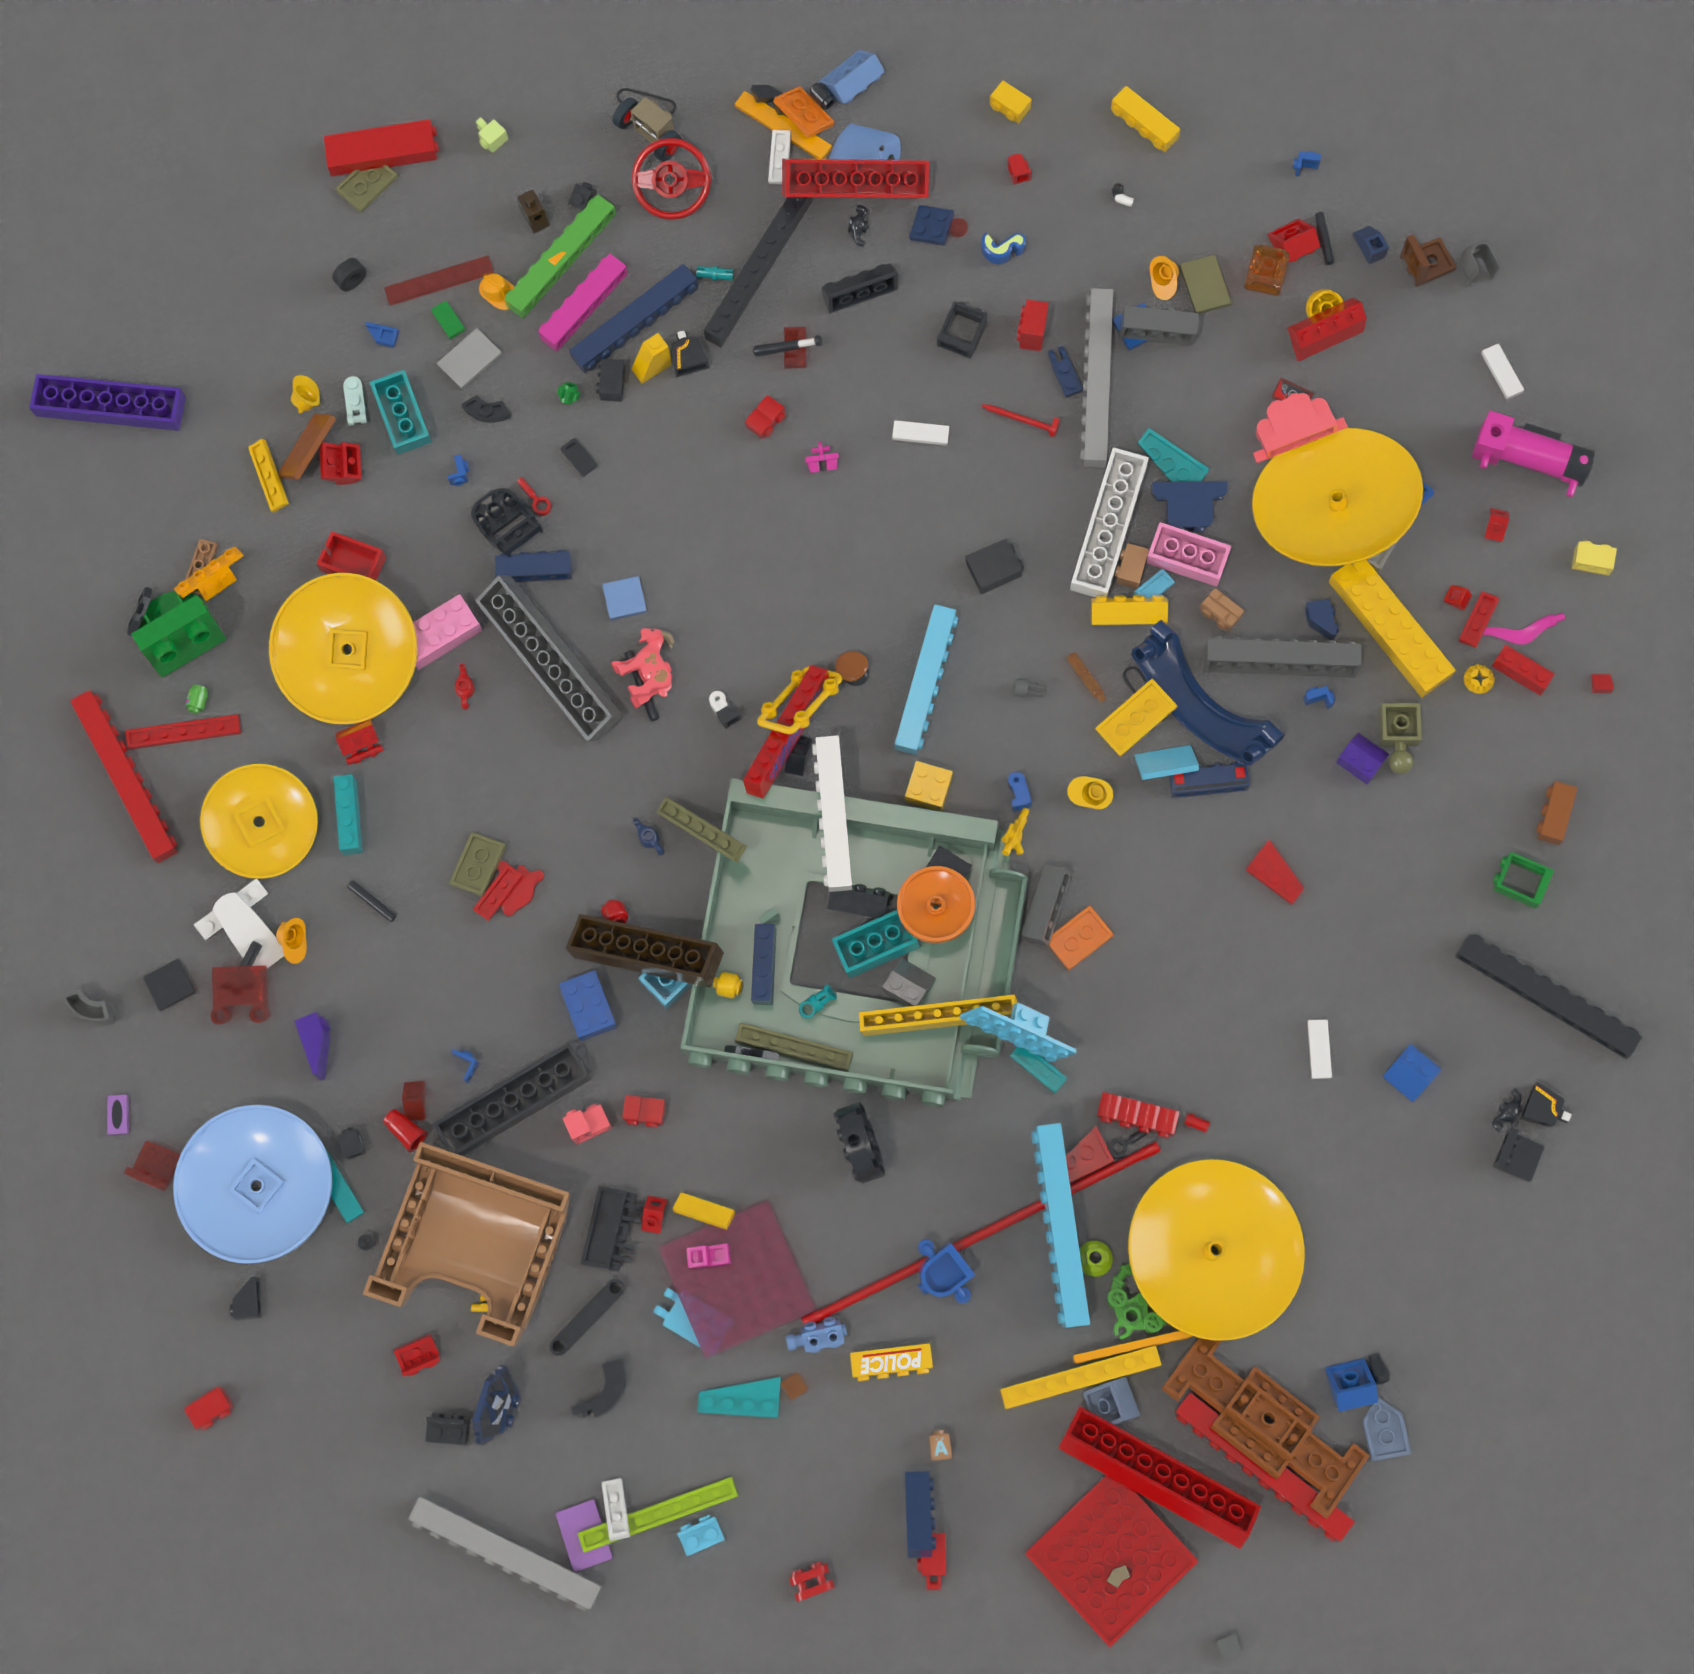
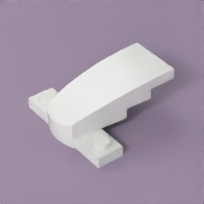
(242, 923)

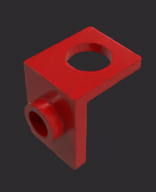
(1497, 525)
(653, 1215)

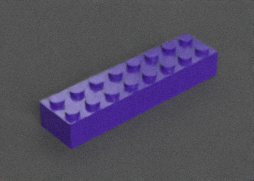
(107, 402)

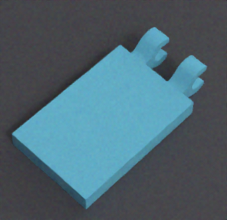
(676, 1319)

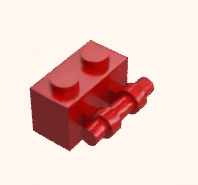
(356, 738)

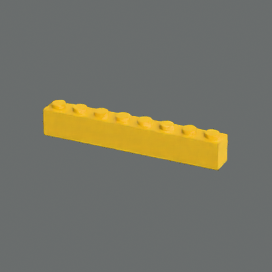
(929, 1015)
(1080, 1377)

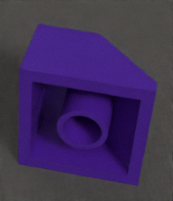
(1362, 758)

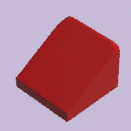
(1458, 597)
(1602, 683)

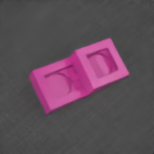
(708, 1256)

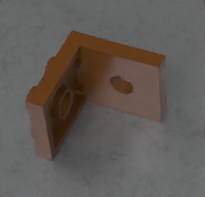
(1417, 263)

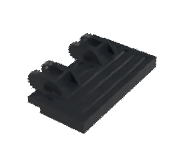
(607, 1228)

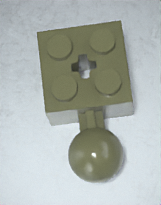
(1392, 735)

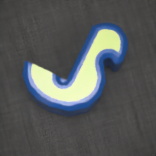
(1003, 251)

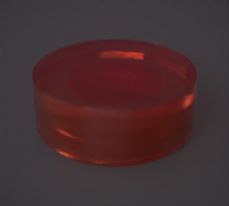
(958, 227)

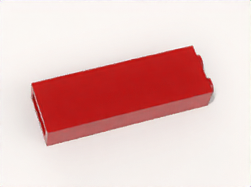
(381, 146)

